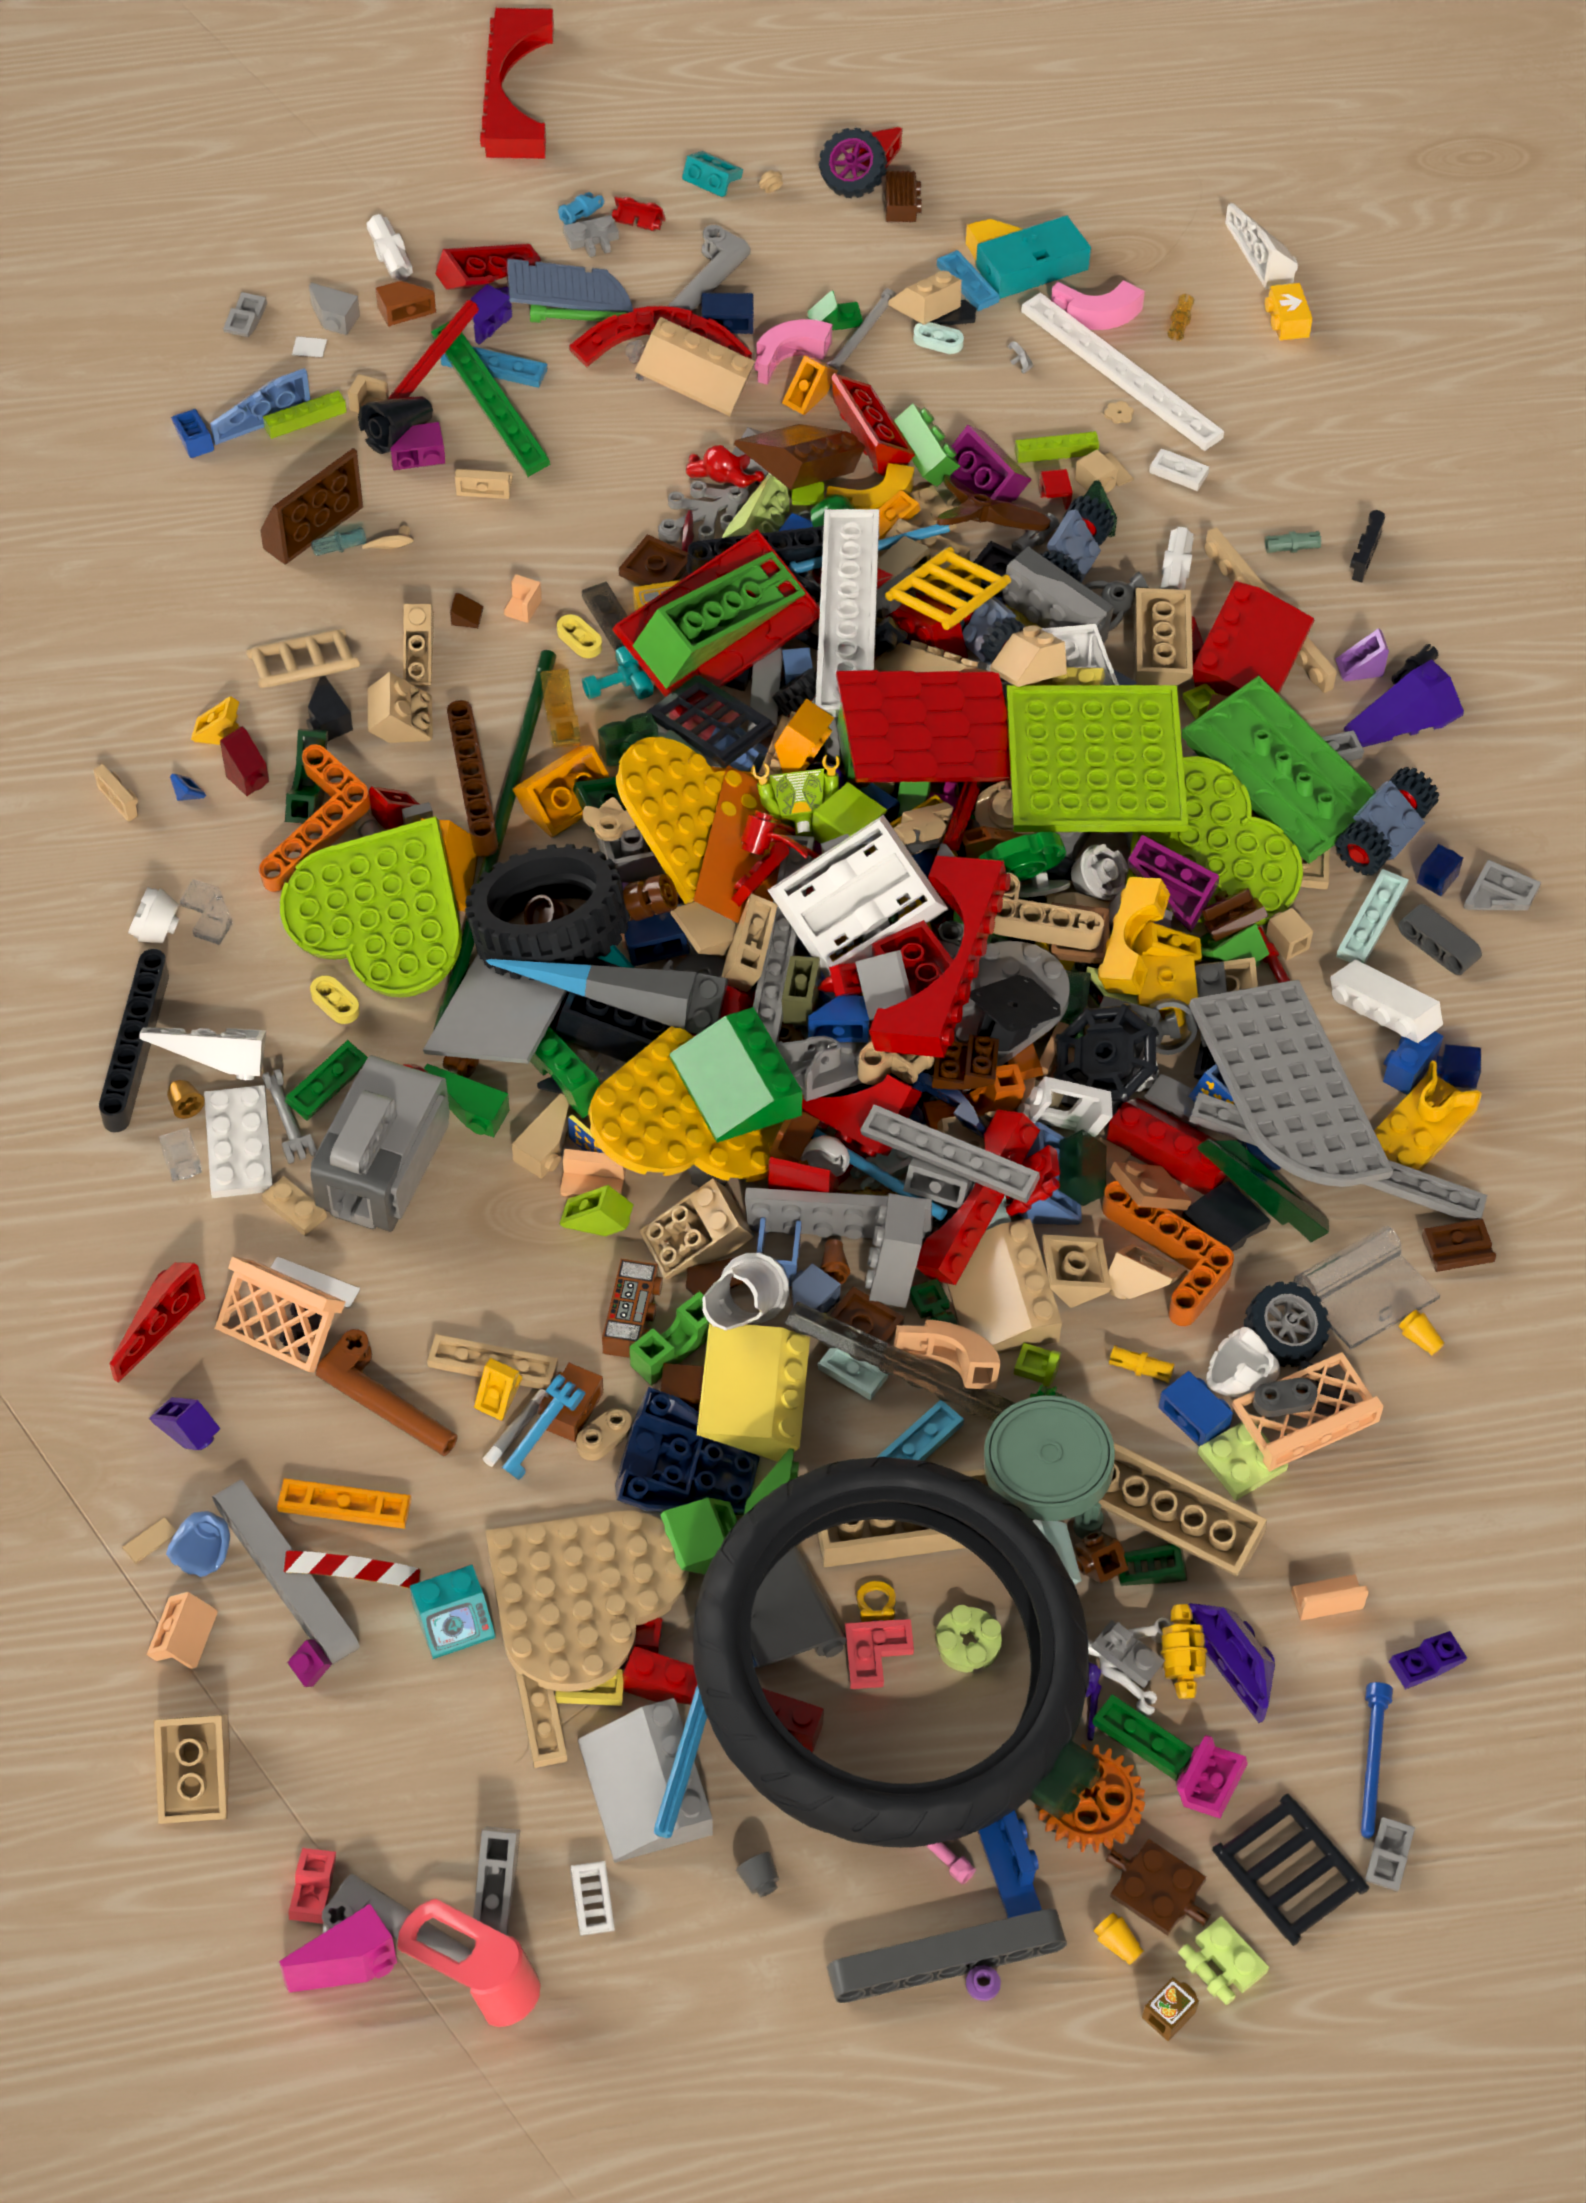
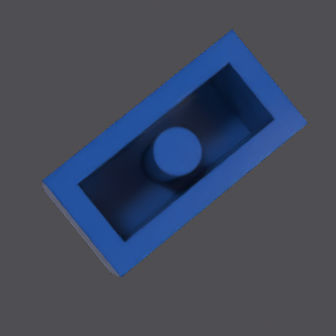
(1195, 1409)

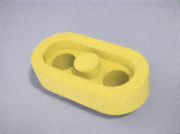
(583, 639)
(337, 1001)

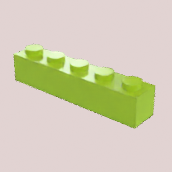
(304, 414)
(1056, 447)

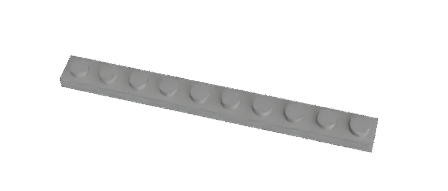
(780, 948)
(1404, 1182)

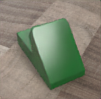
(839, 315)

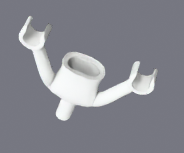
(1112, 1672)

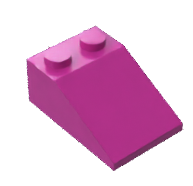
(342, 1955)

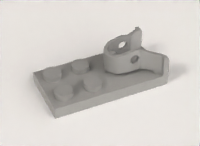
(825, 1067)

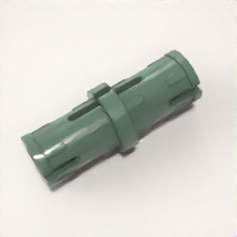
(1292, 542)

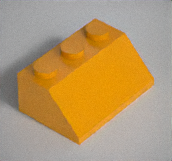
(549, 793)
(460, 859)

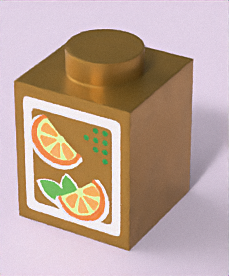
(1171, 2008)

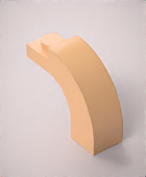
(955, 1346)

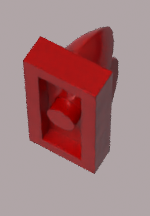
(842, 981)

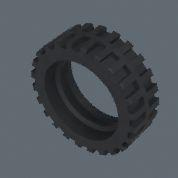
(559, 875)

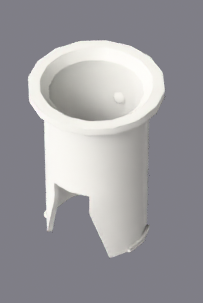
(766, 1282)

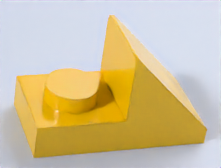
(216, 722)
(497, 1389)

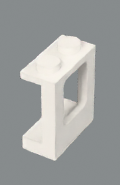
(1088, 1113)

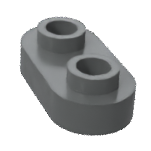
(1286, 1399)

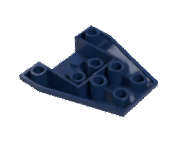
(673, 1466)

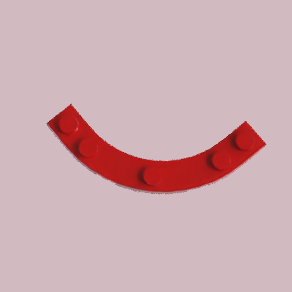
(641, 322)

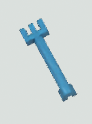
(560, 1398)

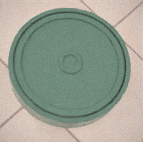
(1049, 1457)

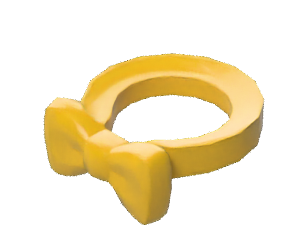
(867, 1613)

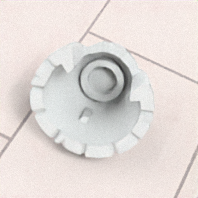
(1241, 1364)

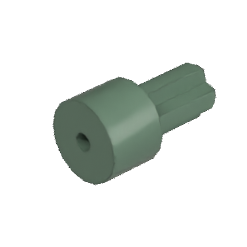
(1089, 1522)

